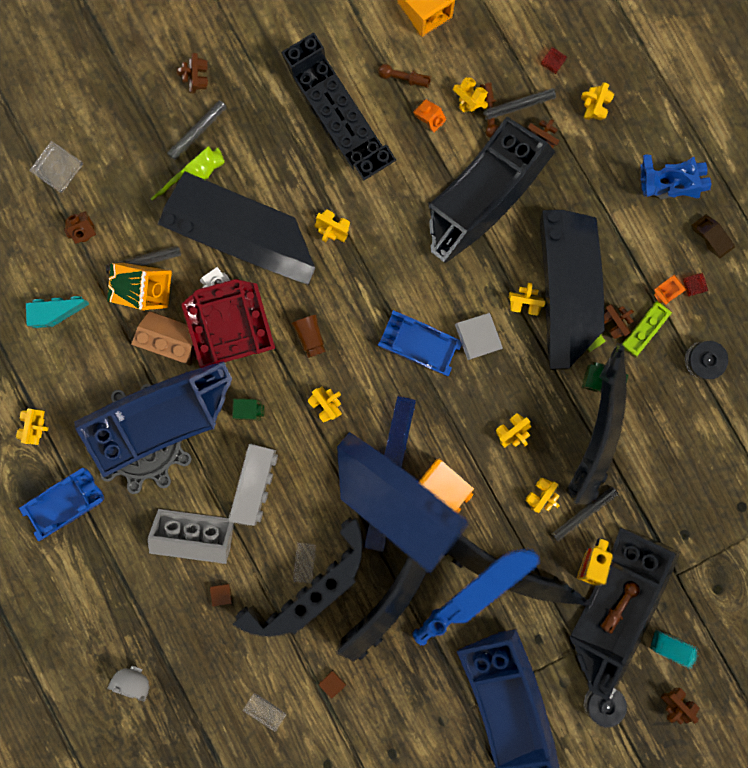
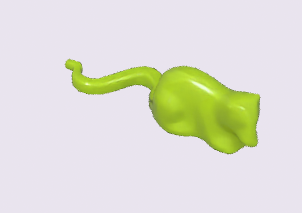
(200, 166)

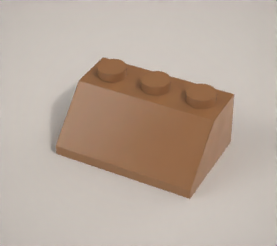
(165, 338)

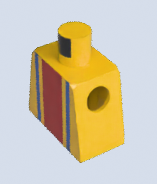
(595, 571)

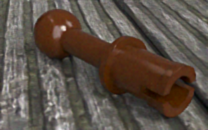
(385, 72)
(492, 126)
(631, 590)

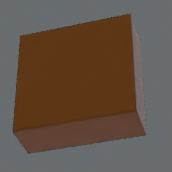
(221, 594)
(332, 684)

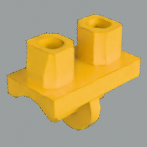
(468, 97)
(594, 101)
(330, 228)
(535, 303)
(328, 401)
(33, 426)
(516, 433)
(548, 488)

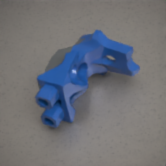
(682, 179)

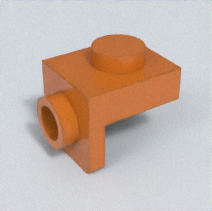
(430, 114)
(669, 290)

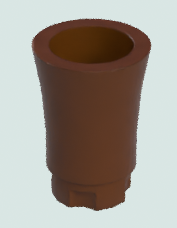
(309, 335)

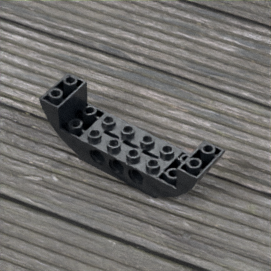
(336, 109)
(291, 617)

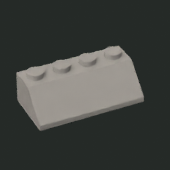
(252, 485)
(191, 536)

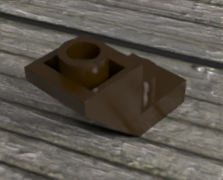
(714, 235)

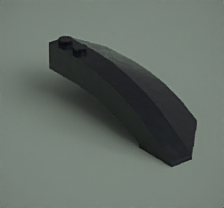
(486, 188)
(238, 227)
(571, 285)
(606, 432)
(530, 585)
(384, 614)
(607, 655)

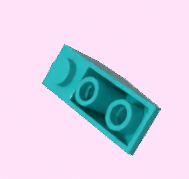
(50, 313)
(673, 648)

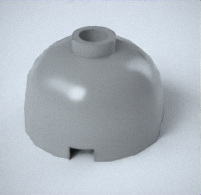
(130, 683)

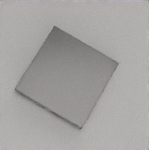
(478, 336)

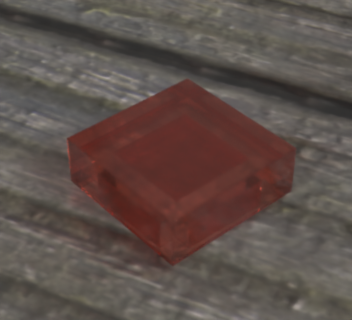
(554, 60)
(695, 284)

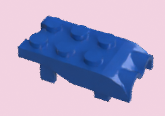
(419, 343)
(63, 503)

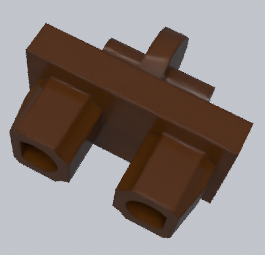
(195, 65)
(552, 141)
(621, 328)
(677, 709)

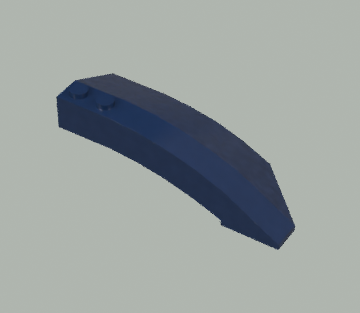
(154, 417)
(396, 503)
(509, 702)

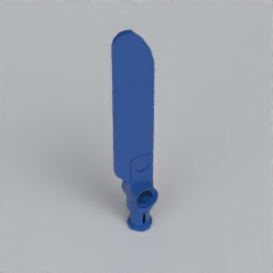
(478, 593)

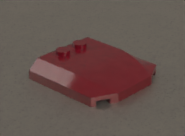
(227, 322)

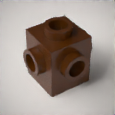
(79, 227)

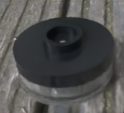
(706, 360)
(603, 712)

